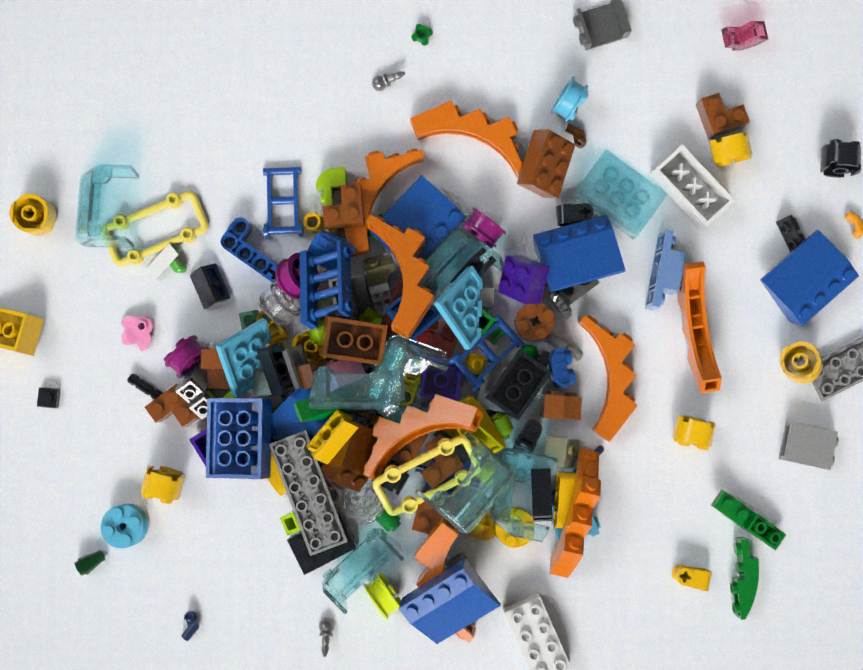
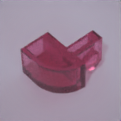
(746, 36)

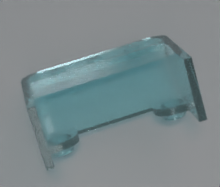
(89, 230)
(450, 258)
(414, 359)
(356, 390)
(521, 463)
(476, 492)
(359, 566)

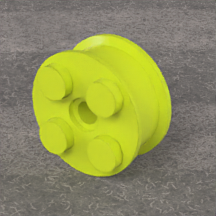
(383, 595)

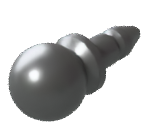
(380, 82)
(326, 627)

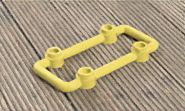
(187, 234)
(393, 473)

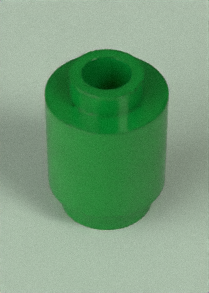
(389, 522)

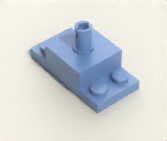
(666, 270)

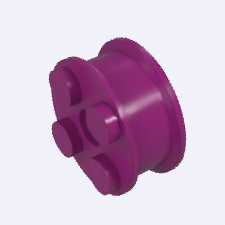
(483, 228)
(289, 276)
(185, 356)

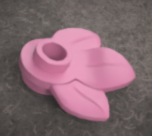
(135, 333)

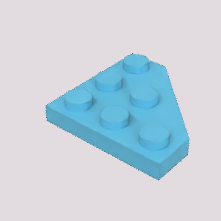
(462, 307)
(240, 356)

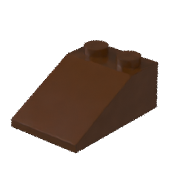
(349, 462)

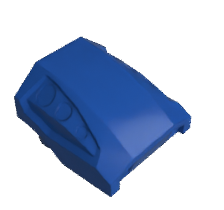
(325, 243)
(557, 363)

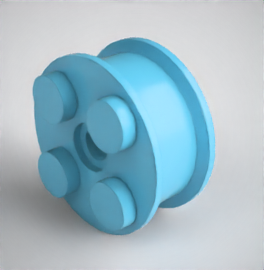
(569, 99)
(113, 526)

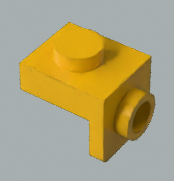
(475, 363)

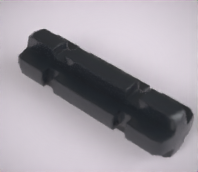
(144, 386)

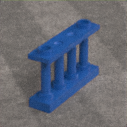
(308, 285)

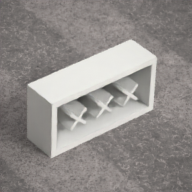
(692, 187)
(536, 635)

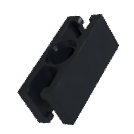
(479, 266)
(271, 360)
(541, 495)

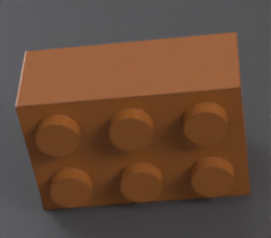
(546, 163)
(353, 340)

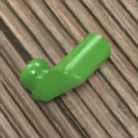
(176, 265)

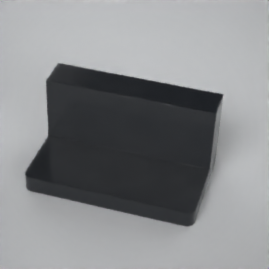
(209, 285)

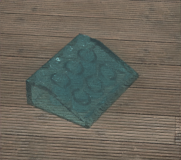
(620, 194)

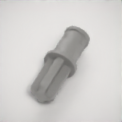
(558, 342)

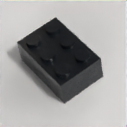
(518, 385)
(309, 563)

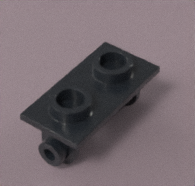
(789, 229)

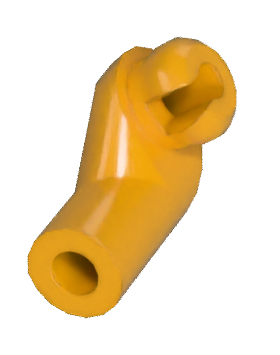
(857, 222)

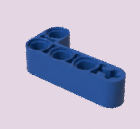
(240, 245)

